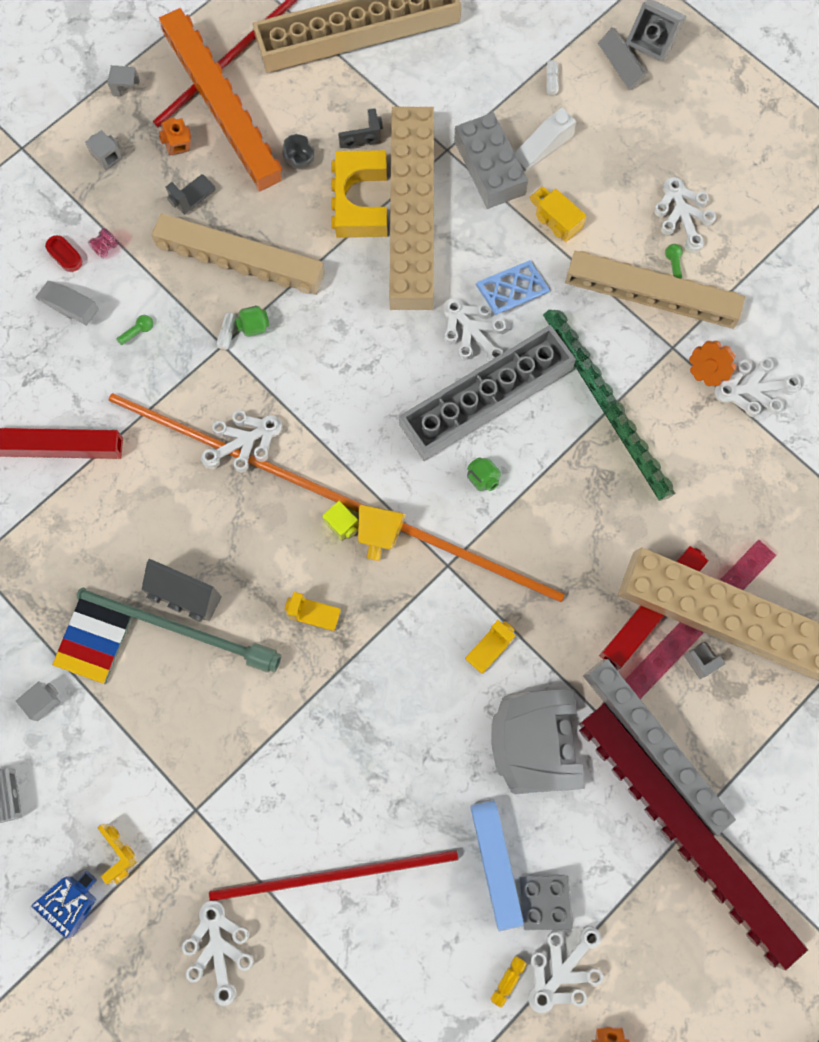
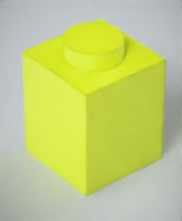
(341, 521)

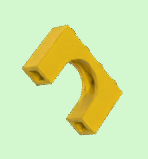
(349, 169)

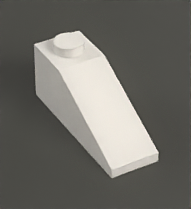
(546, 139)

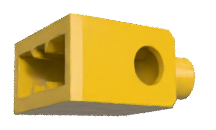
(378, 529)

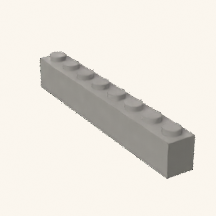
(658, 746)

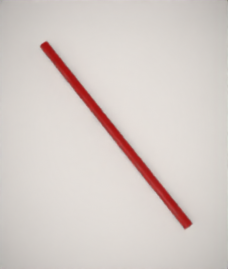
(223, 62)
(333, 875)

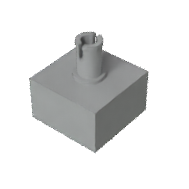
(655, 29)

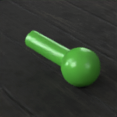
(674, 253)
(143, 324)

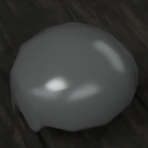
(298, 151)

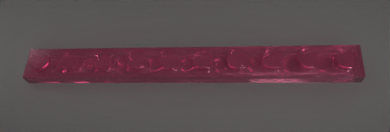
(682, 635)

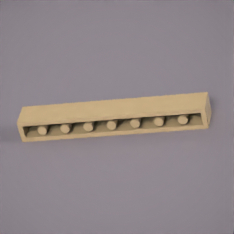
(238, 254)
(655, 289)

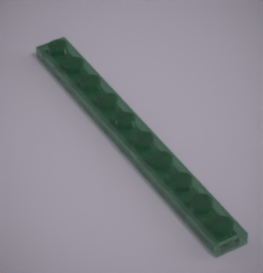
(611, 407)

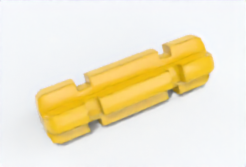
(508, 981)

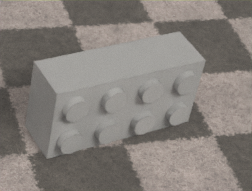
(490, 160)

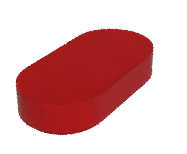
(63, 253)

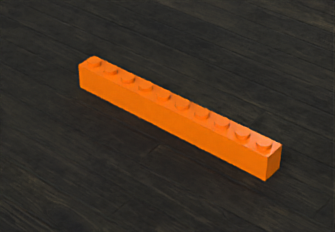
(219, 98)

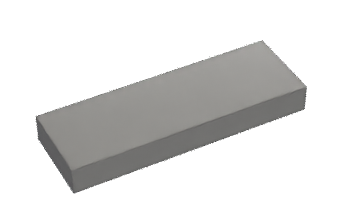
(622, 58)

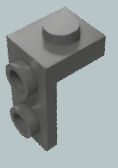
(363, 136)
(191, 194)

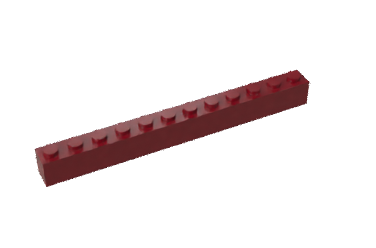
(693, 838)

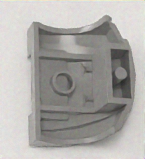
(536, 742)

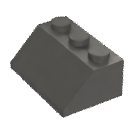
(180, 591)

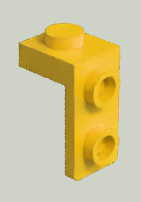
(312, 612)
(491, 646)
(117, 872)

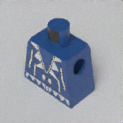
(67, 903)

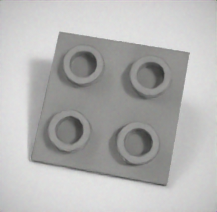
(546, 903)

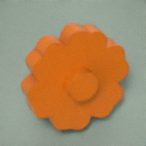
(712, 363)

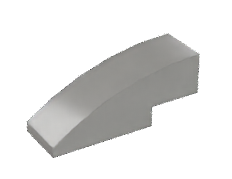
(68, 302)

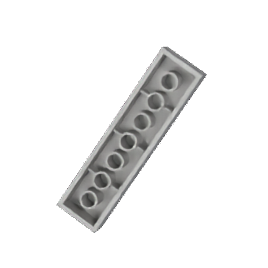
(486, 392)

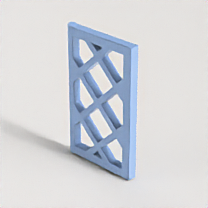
(514, 271)

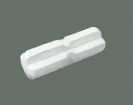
(552, 79)
(225, 334)

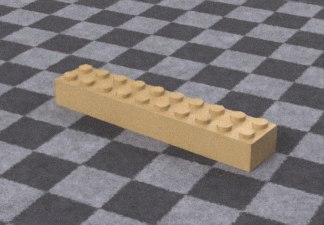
(346, 27)
(412, 209)
(722, 611)

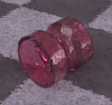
(103, 243)

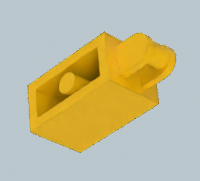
(558, 213)

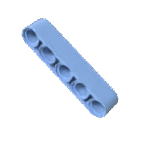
(497, 865)

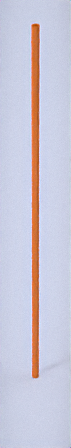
(334, 496)

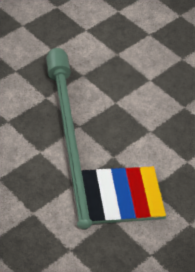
(101, 625)

